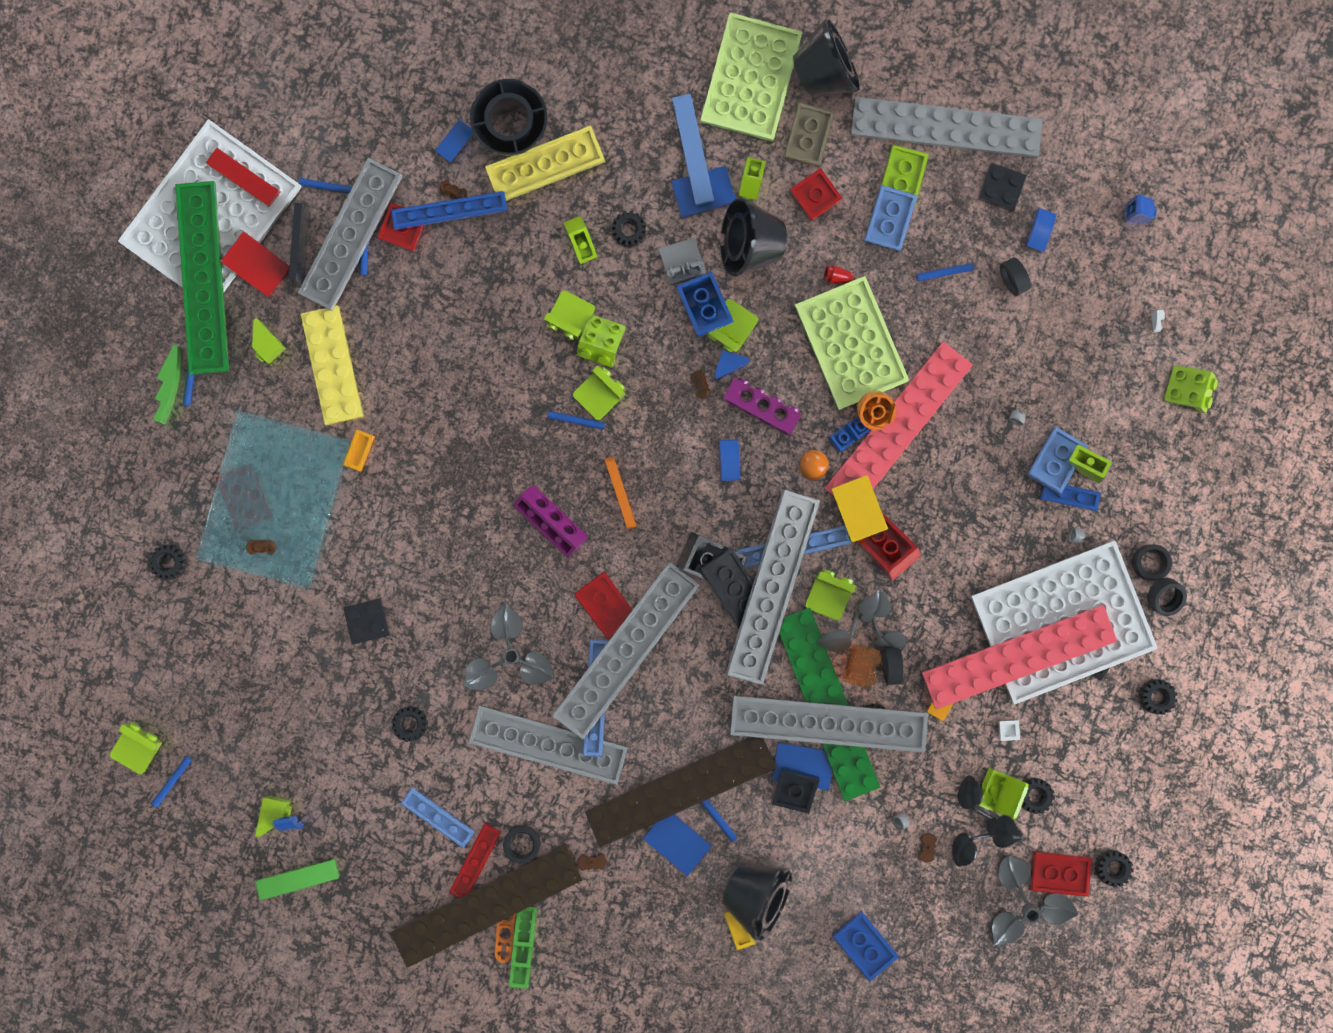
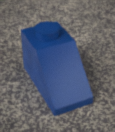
(1140, 210)

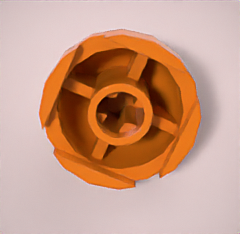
(876, 410)

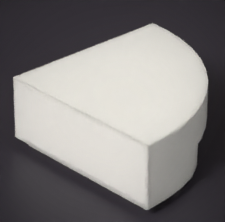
(1157, 316)

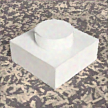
(1009, 730)

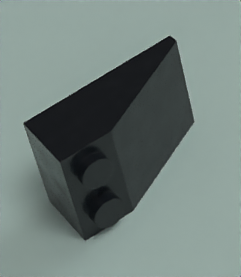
(698, 552)

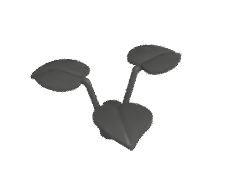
(873, 606)
(535, 668)
(1008, 928)

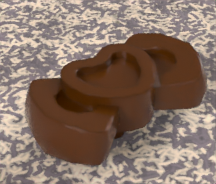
(452, 190)
(700, 384)
(261, 546)
(928, 846)
(592, 862)

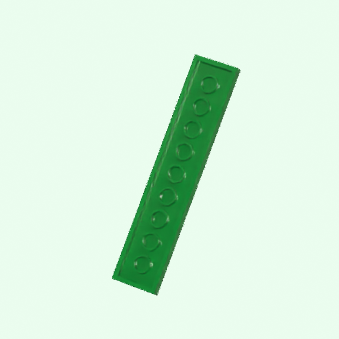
(202, 277)
(821, 685)

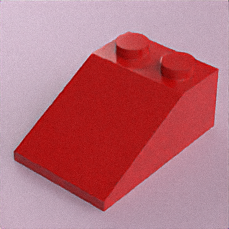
(890, 550)

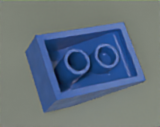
(704, 304)

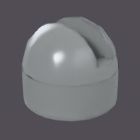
(1017, 418)
(1076, 536)
(901, 822)

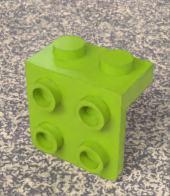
(569, 315)
(736, 333)
(600, 340)
(1191, 388)
(599, 393)
(830, 594)
(135, 747)
(1003, 793)

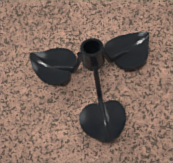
(1003, 830)

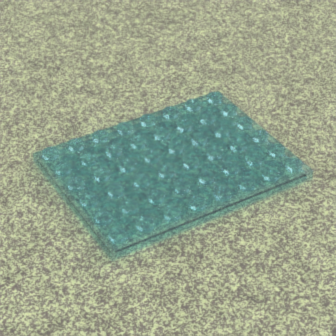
(273, 487)

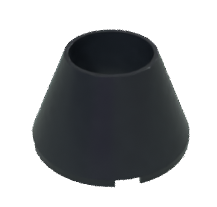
(824, 63)
(503, 97)
(751, 238)
(757, 897)

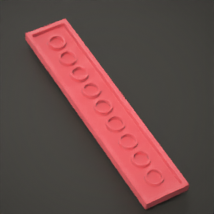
(914, 409)
(1019, 657)

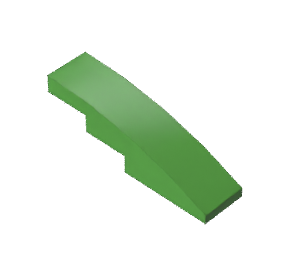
(170, 375)
(296, 879)
(523, 948)

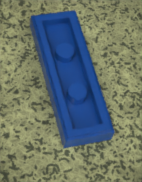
(1073, 497)

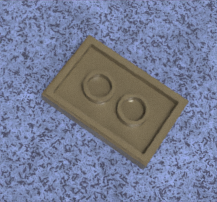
(809, 135)

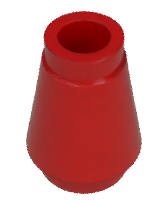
(836, 274)

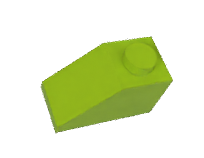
(752, 178)
(580, 239)
(265, 343)
(1089, 464)
(270, 810)

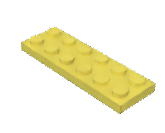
(546, 163)
(332, 365)

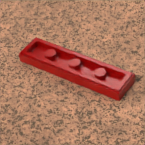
(243, 177)
(475, 861)

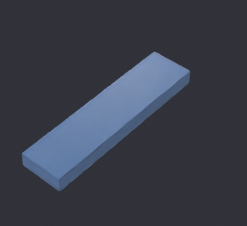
(437, 817)

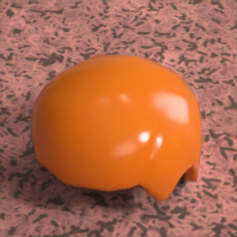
(813, 465)

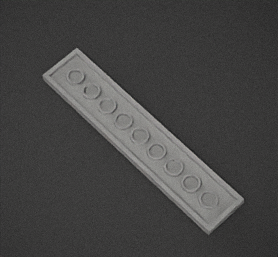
(946, 127)
(772, 587)
(626, 650)
(829, 723)

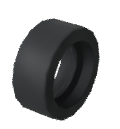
(1015, 276)
(1166, 557)
(1158, 589)
(893, 666)
(507, 848)

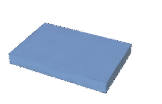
(890, 218)
(1052, 464)

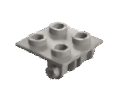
(682, 261)

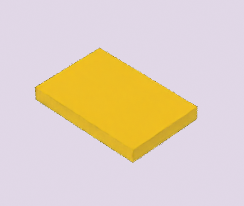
(859, 508)

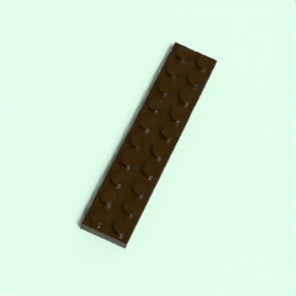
(680, 790)
(486, 906)

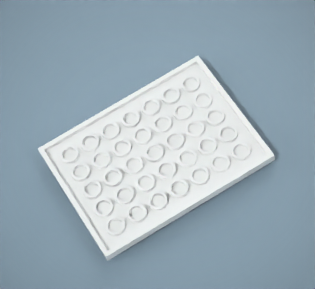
(155, 228)
(1061, 592)

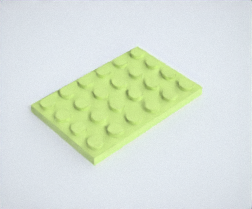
(751, 77)
(851, 342)

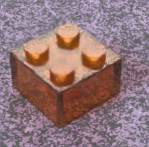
(862, 666)

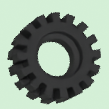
(628, 218)
(157, 556)
(1167, 689)
(409, 735)
(1047, 798)
(1124, 874)

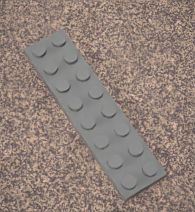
(350, 234)
(545, 745)

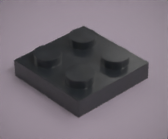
(1002, 187)
(366, 621)
(795, 790)

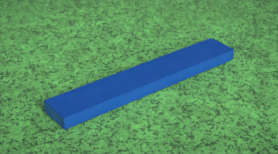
(449, 210)

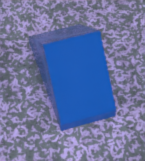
(729, 363)

